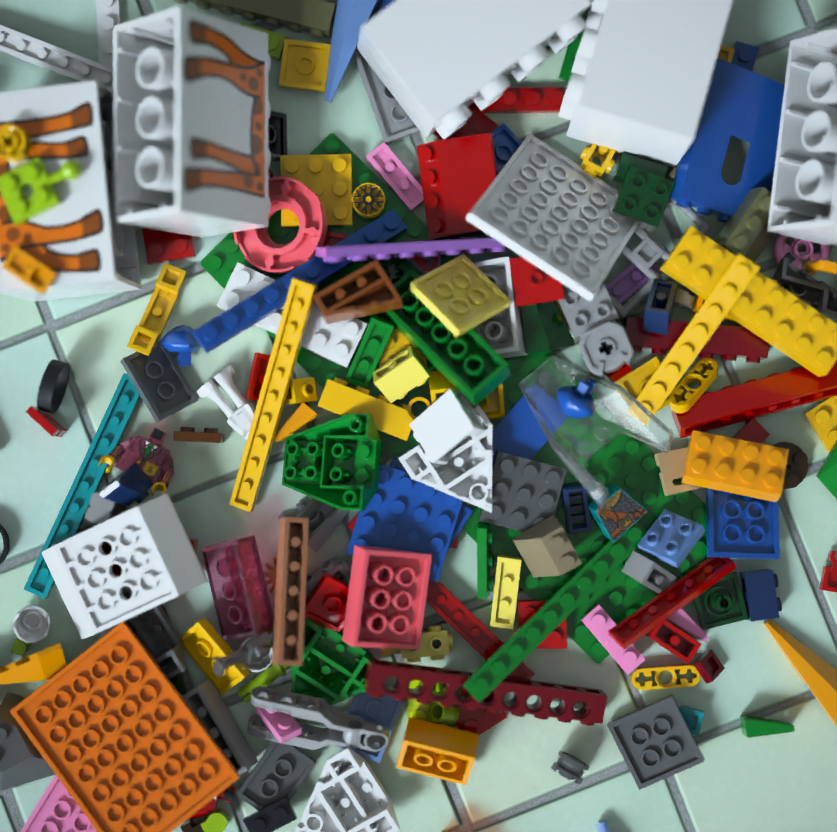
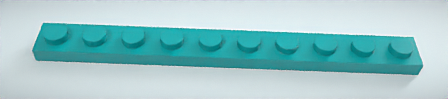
(86, 481)

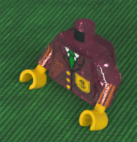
(147, 455)

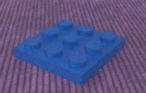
(741, 526)

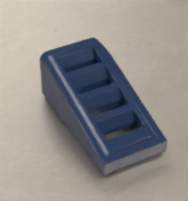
(566, 498)

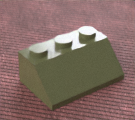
(747, 228)

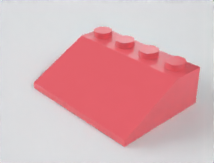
(386, 598)

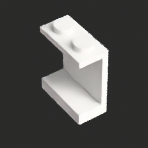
(446, 425)

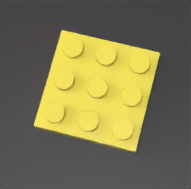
(460, 295)

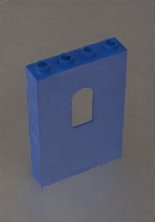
(736, 106)

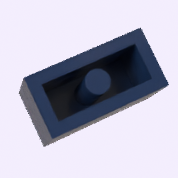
(760, 594)

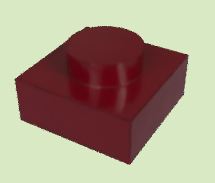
(708, 666)

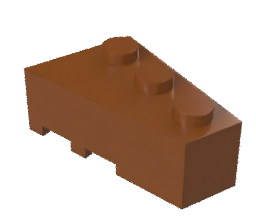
(358, 295)

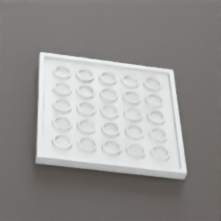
(555, 216)

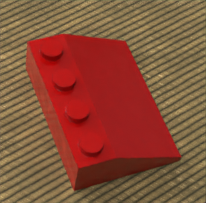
(453, 181)

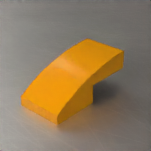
(29, 270)

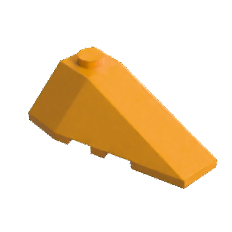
(35, 667)

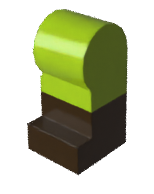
(215, 822)

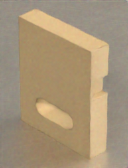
(672, 468)

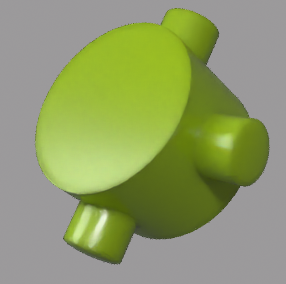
(20, 647)

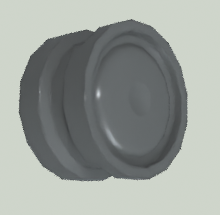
(570, 767)

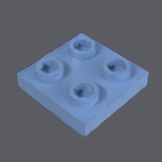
(671, 538)

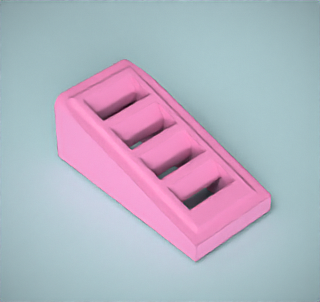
(685, 622)

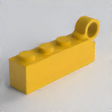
(387, 417)

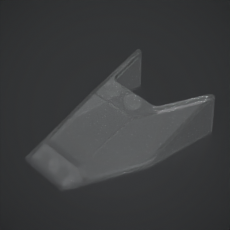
(581, 439)

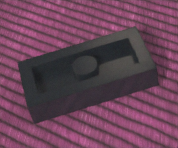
(271, 817)

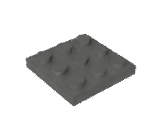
(522, 492)
(656, 741)

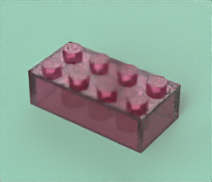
(238, 588)

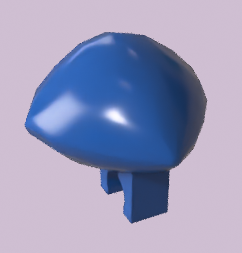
(183, 341)
(577, 401)

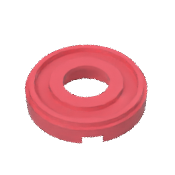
(283, 258)

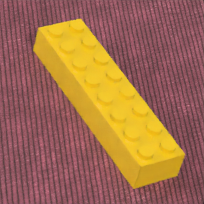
(761, 307)

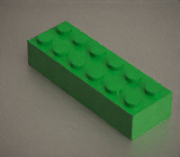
(462, 359)

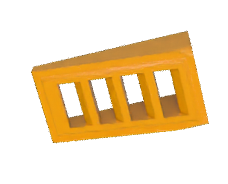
(299, 418)

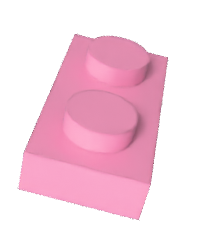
(280, 724)

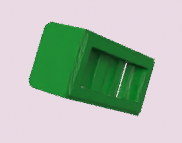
(758, 726)

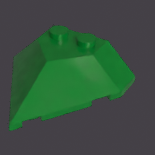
(329, 666)

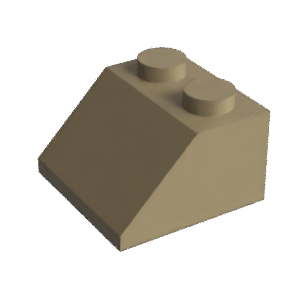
(547, 549)

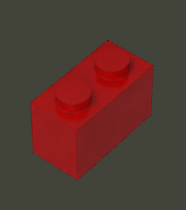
(674, 641)

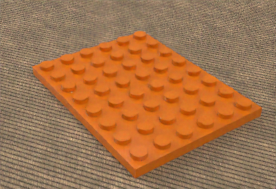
(124, 739)

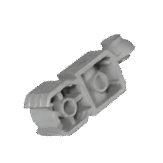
(597, 326)

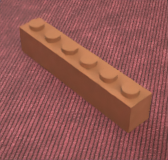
(290, 591)

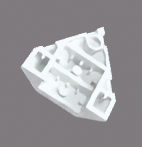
(467, 471)
(348, 799)

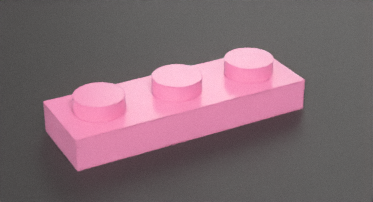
(396, 176)
(599, 624)

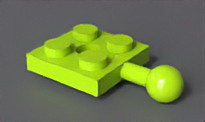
(44, 192)

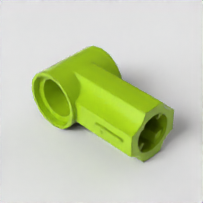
(442, 714)

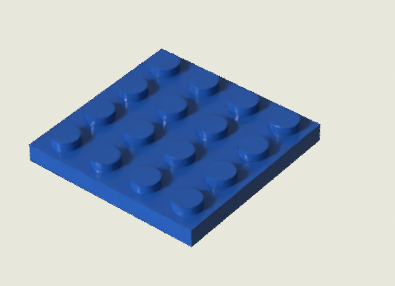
(407, 518)

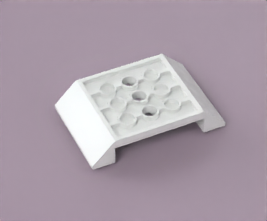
(154, 562)

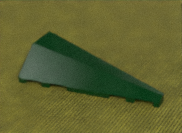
(544, 327)

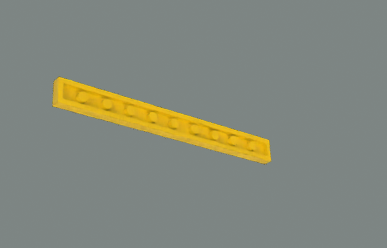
(273, 394)

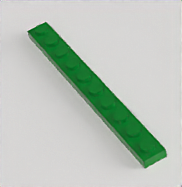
(552, 613)

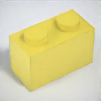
(401, 375)

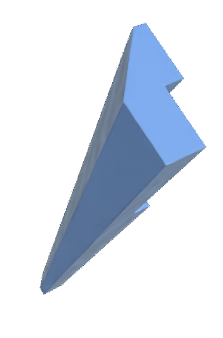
(348, 20)

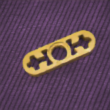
(693, 395)
(682, 669)

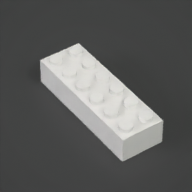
(332, 341)

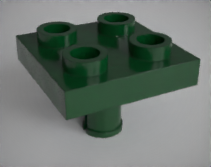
(643, 196)
(721, 603)

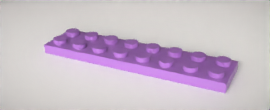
(407, 249)

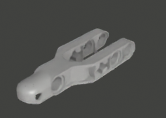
(341, 728)

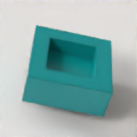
(693, 718)

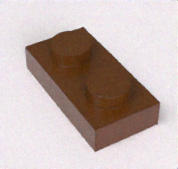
(188, 434)

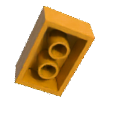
(437, 750)

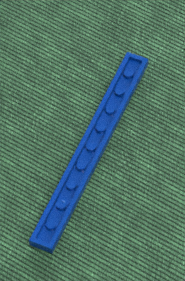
(275, 294)

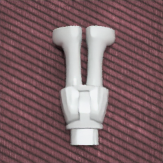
(238, 419)

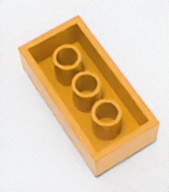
(735, 466)

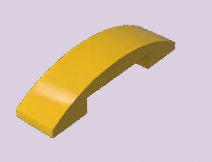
(158, 310)

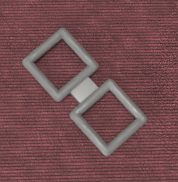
(647, 254)

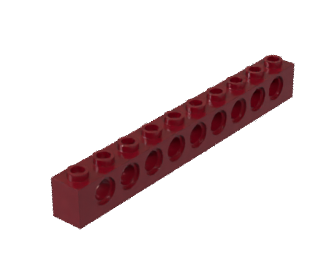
(591, 712)

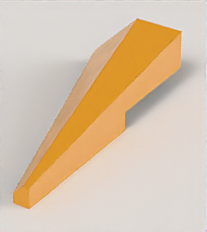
(811, 668)

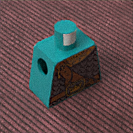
(619, 513)

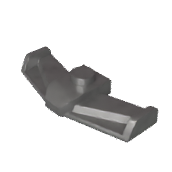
(255, 650)

